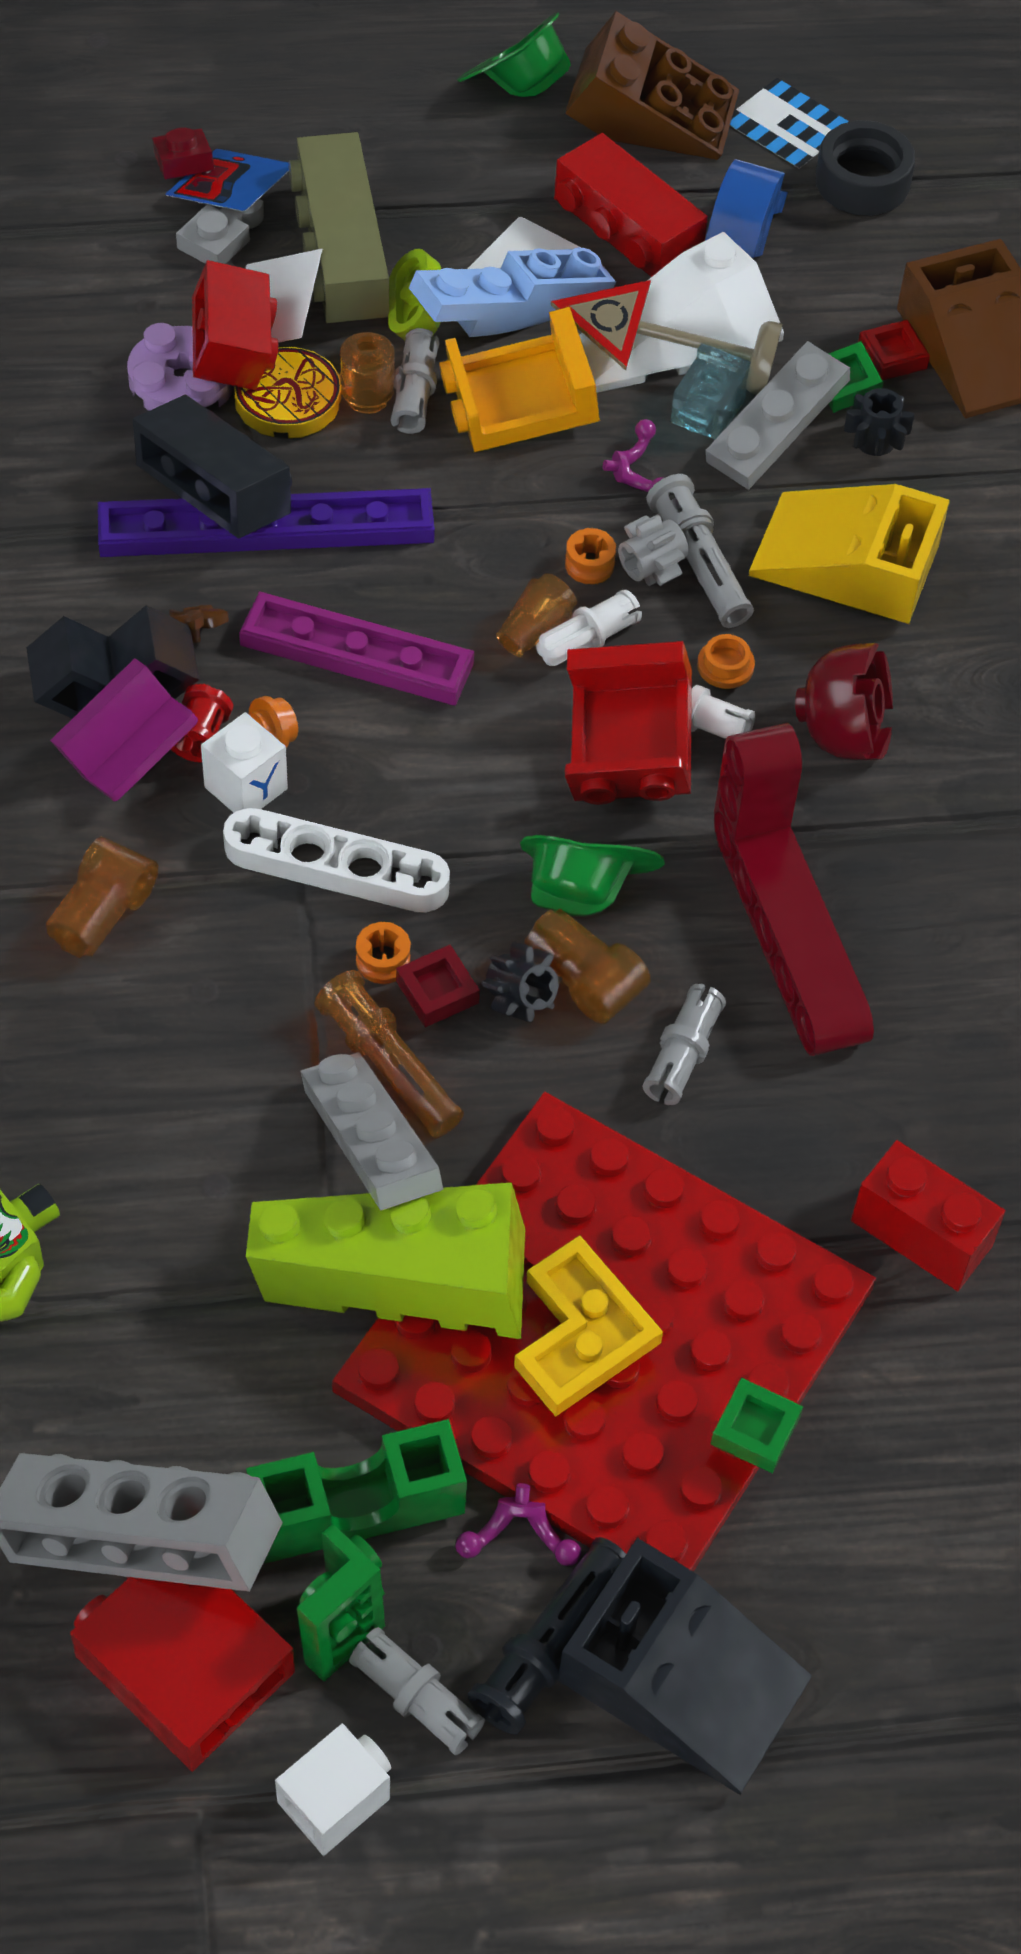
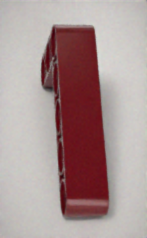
(779, 893)

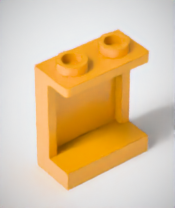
(522, 387)

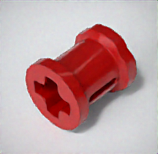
(212, 710)

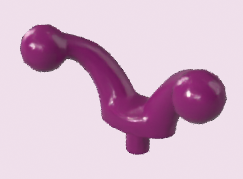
(621, 460)
(470, 1544)

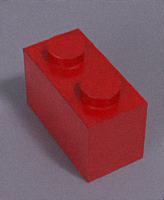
(233, 325)
(927, 1215)

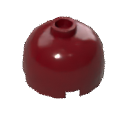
(848, 701)

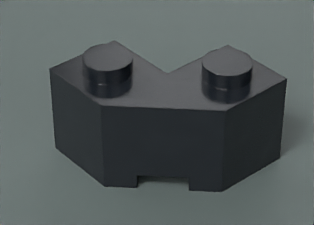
(76, 662)

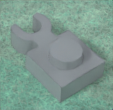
(219, 233)

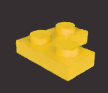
(598, 1330)

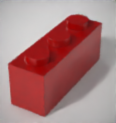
(627, 204)

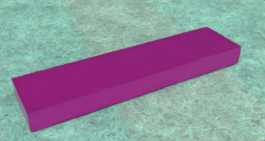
(357, 648)

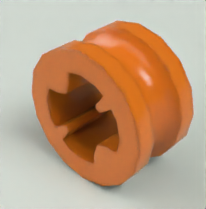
(590, 541)
(381, 935)

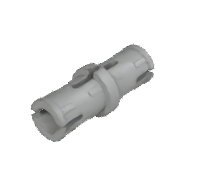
(415, 381)
(684, 1044)
(417, 1690)

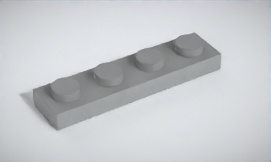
(371, 1130)

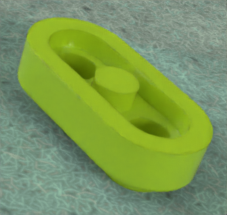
(404, 308)

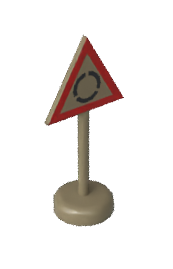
(614, 317)

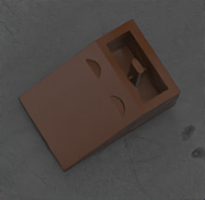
(650, 93)
(969, 322)

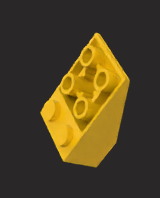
(854, 545)

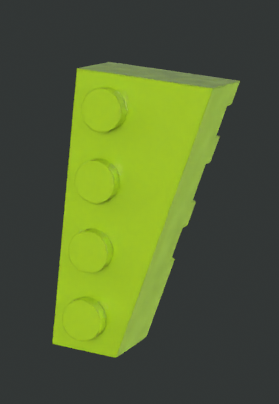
(430, 1258)

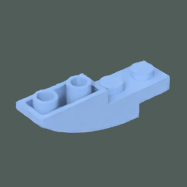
(509, 296)

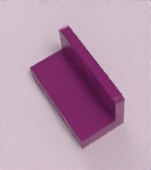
(124, 731)

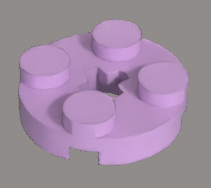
(153, 367)

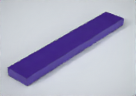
(314, 522)

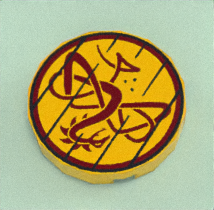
(293, 397)

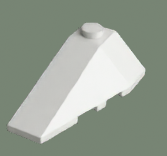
(704, 292)

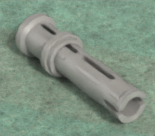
(729, 597)

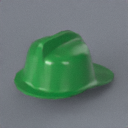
(528, 65)
(582, 875)

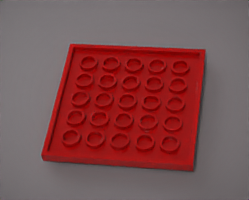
(637, 1451)

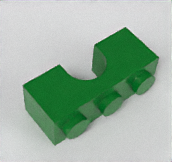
(401, 1486)

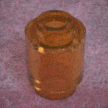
(367, 371)

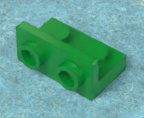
(340, 1603)

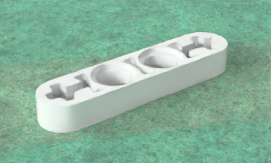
(332, 868)

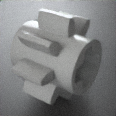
(653, 550)

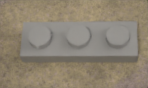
(777, 415)

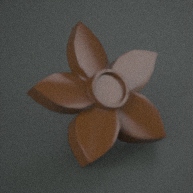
(198, 617)

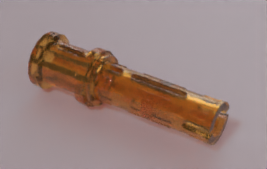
(369, 1033)

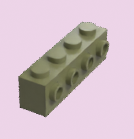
(343, 223)

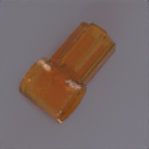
(107, 885)
(598, 976)

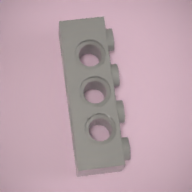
(137, 1520)

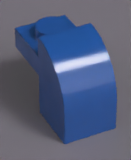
(747, 205)

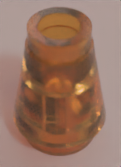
(540, 608)

